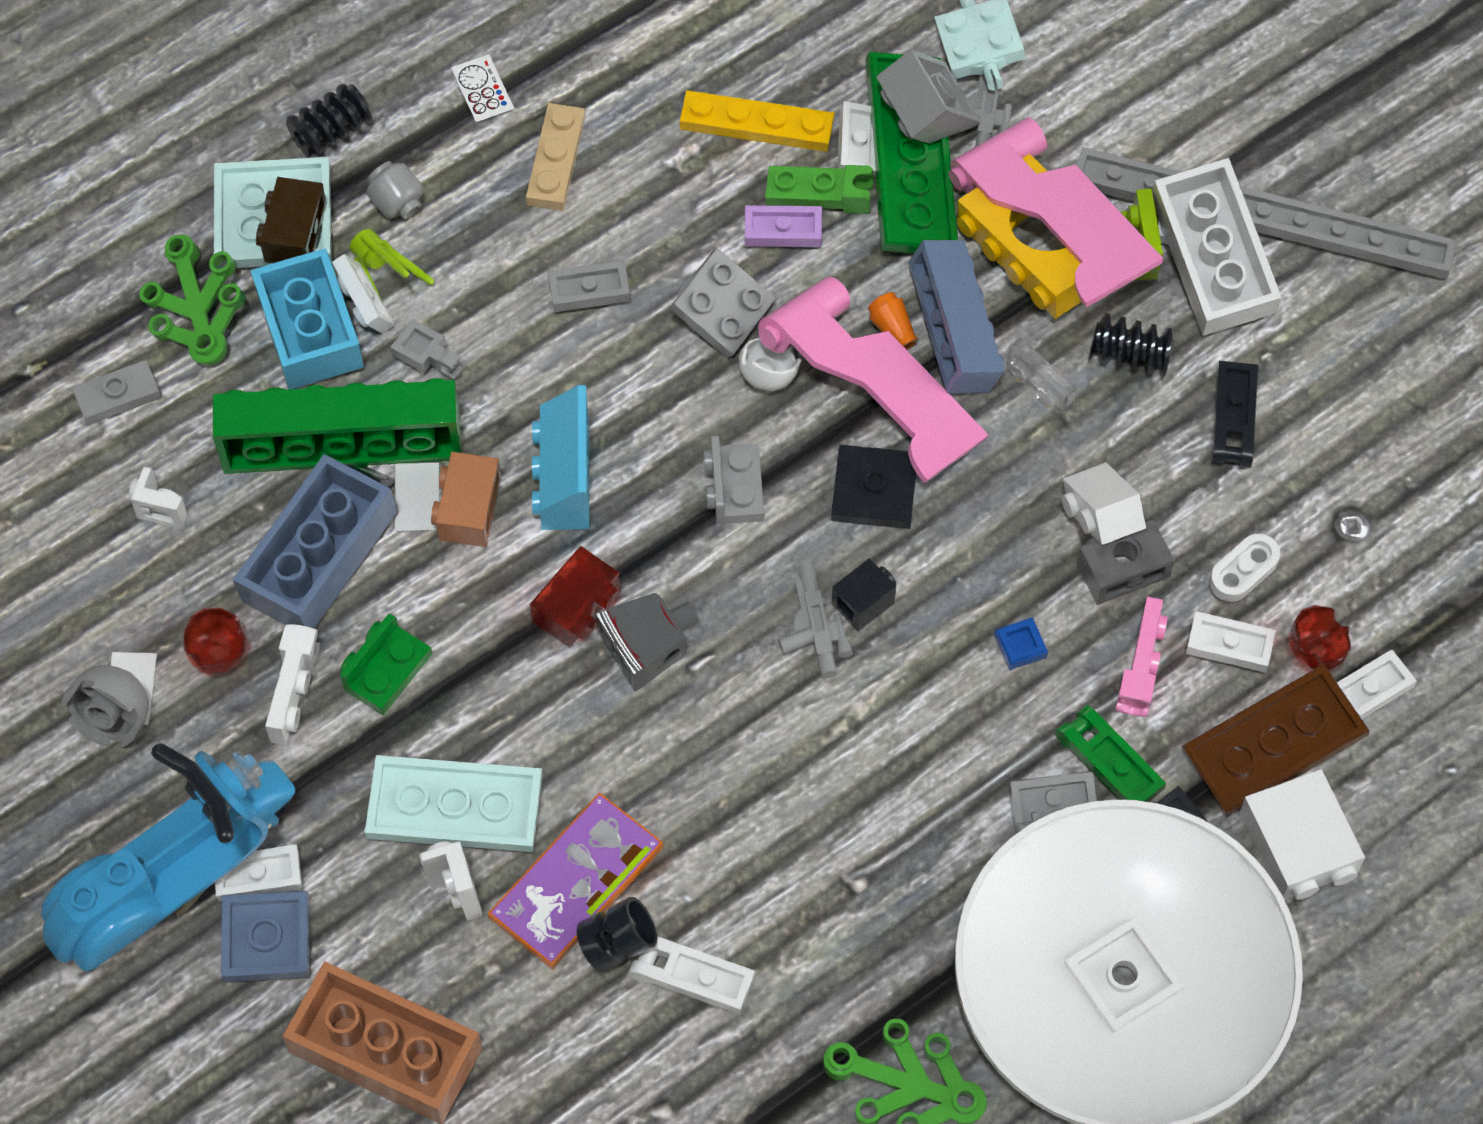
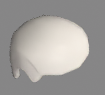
(766, 368)

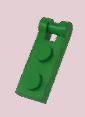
(1110, 757)

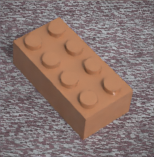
(383, 1042)

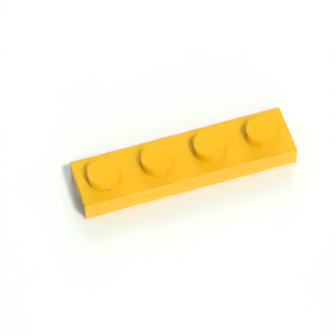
(757, 121)

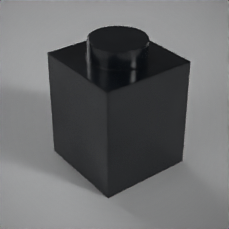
(864, 594)

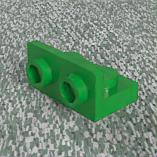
(383, 664)

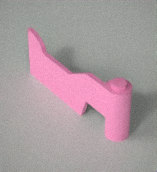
(1065, 201)
(880, 365)

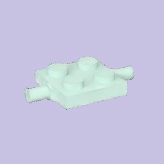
(980, 39)

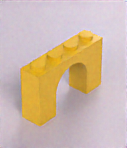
(1043, 274)

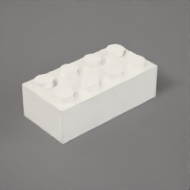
(1215, 247)

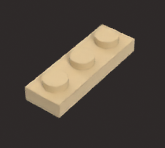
(555, 157)

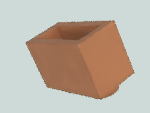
(467, 499)

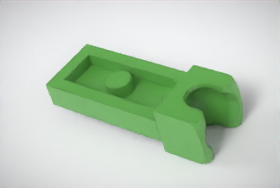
(821, 187)

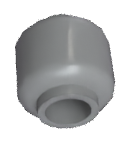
(395, 190)

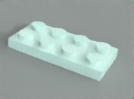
(454, 803)

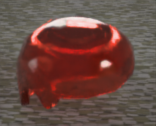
(1319, 638)
(214, 641)

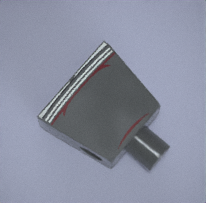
(645, 636)

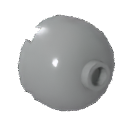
(107, 705)

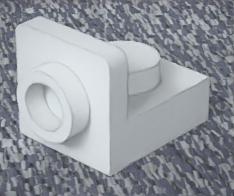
(156, 505)

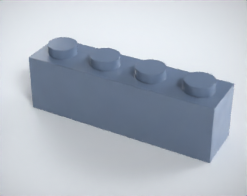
(956, 316)

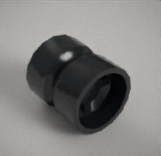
(614, 935)

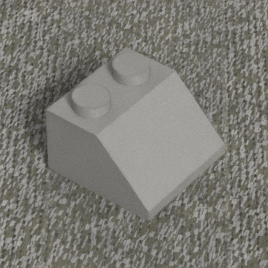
(926, 98)

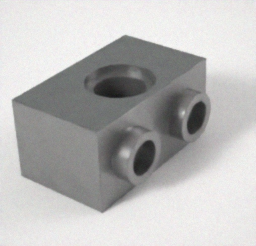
(1111, 578)

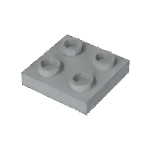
(721, 302)

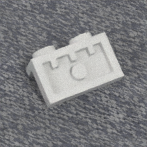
(447, 866)

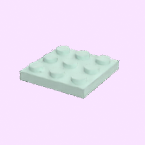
(240, 203)

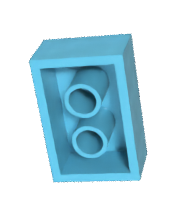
(307, 318)

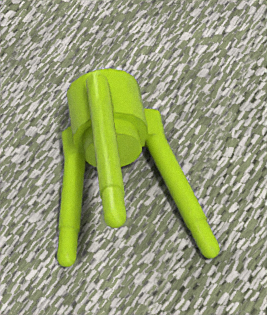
(375, 252)

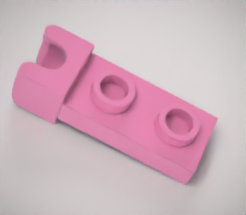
(1139, 682)

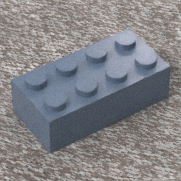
(316, 544)

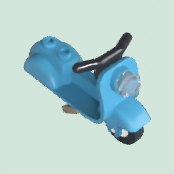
(170, 865)

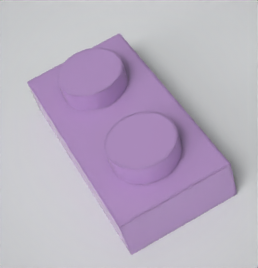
(783, 226)

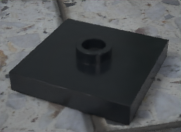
(873, 487)

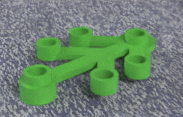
(196, 303)
(912, 1083)

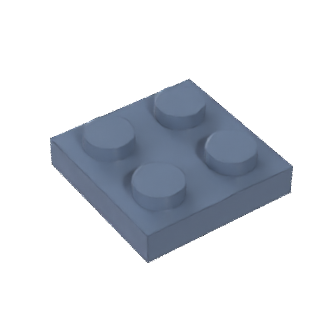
(265, 936)

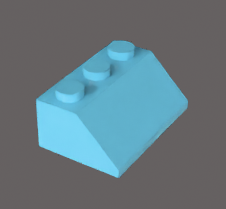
(562, 462)

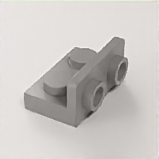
(736, 482)

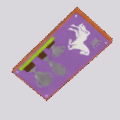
(575, 879)

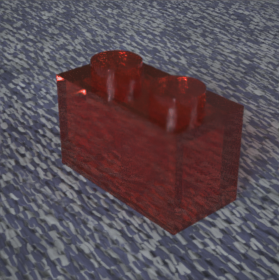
(574, 596)

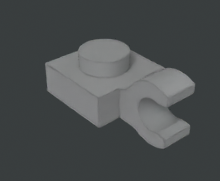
(425, 347)

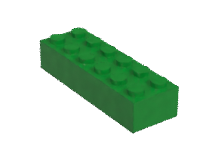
(348, 423)

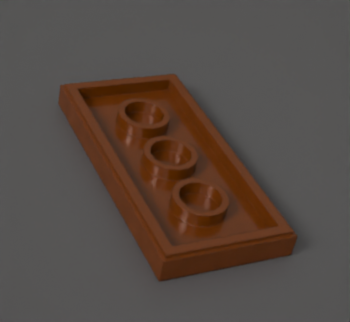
(1275, 739)

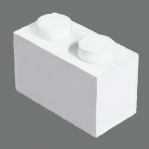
(1103, 503)

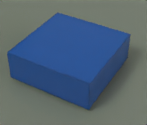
(1020, 643)

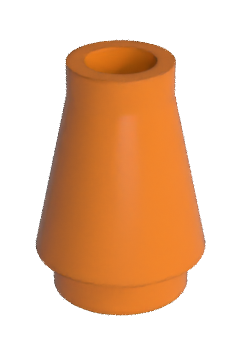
(890, 315)

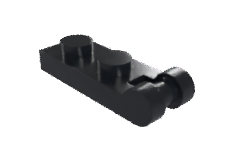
(1234, 413)

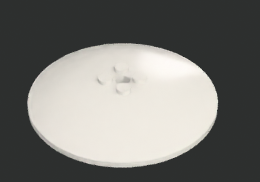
(1143, 893)

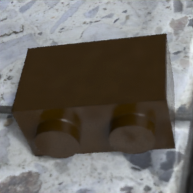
(292, 219)

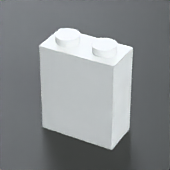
(1302, 835)

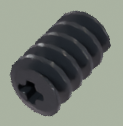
(327, 118)
(1132, 344)

